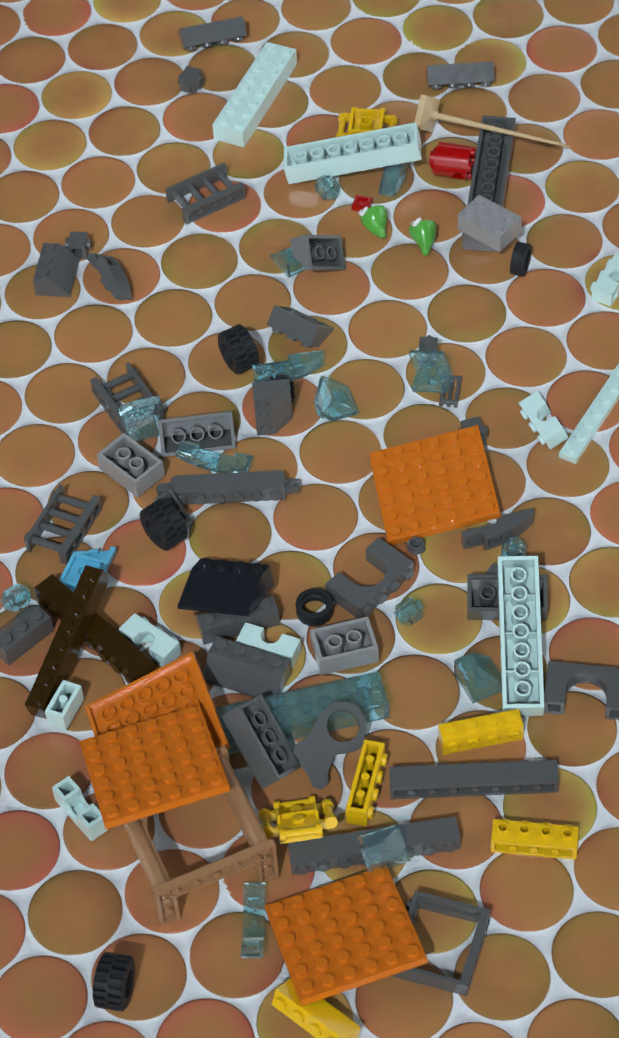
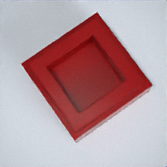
(361, 202)

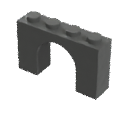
(363, 599)
(566, 675)

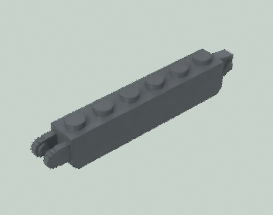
(231, 487)

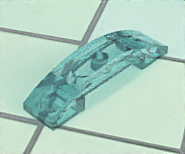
(213, 461)
(253, 921)

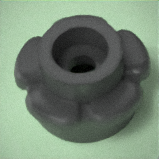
(416, 545)

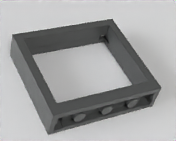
(458, 910)

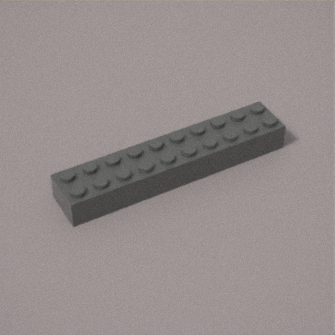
(491, 169)

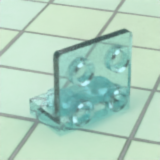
(431, 371)
(139, 418)

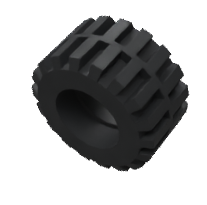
(238, 349)
(163, 524)
(113, 981)

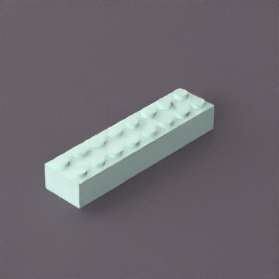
(254, 94)
(352, 153)
(520, 635)

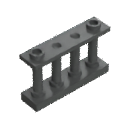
(210, 204)
(108, 401)
(73, 536)

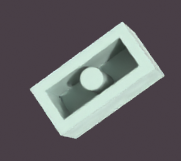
(64, 705)

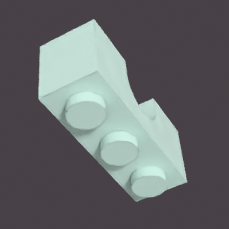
(606, 288)
(549, 431)
(140, 631)
(286, 646)
(85, 816)

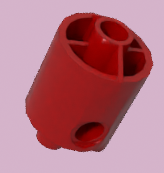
(452, 160)

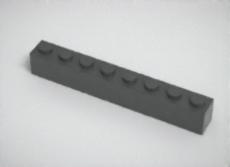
(474, 779)
(344, 849)

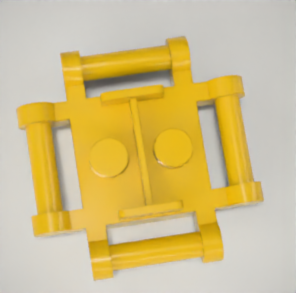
(364, 120)
(298, 819)

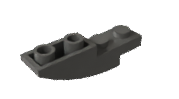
(112, 275)
(495, 534)

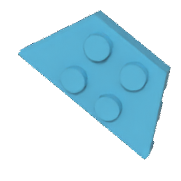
(89, 558)

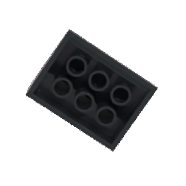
(226, 587)

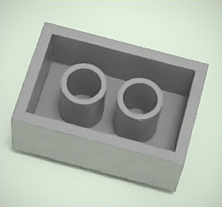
(489, 223)
(130, 465)
(344, 645)

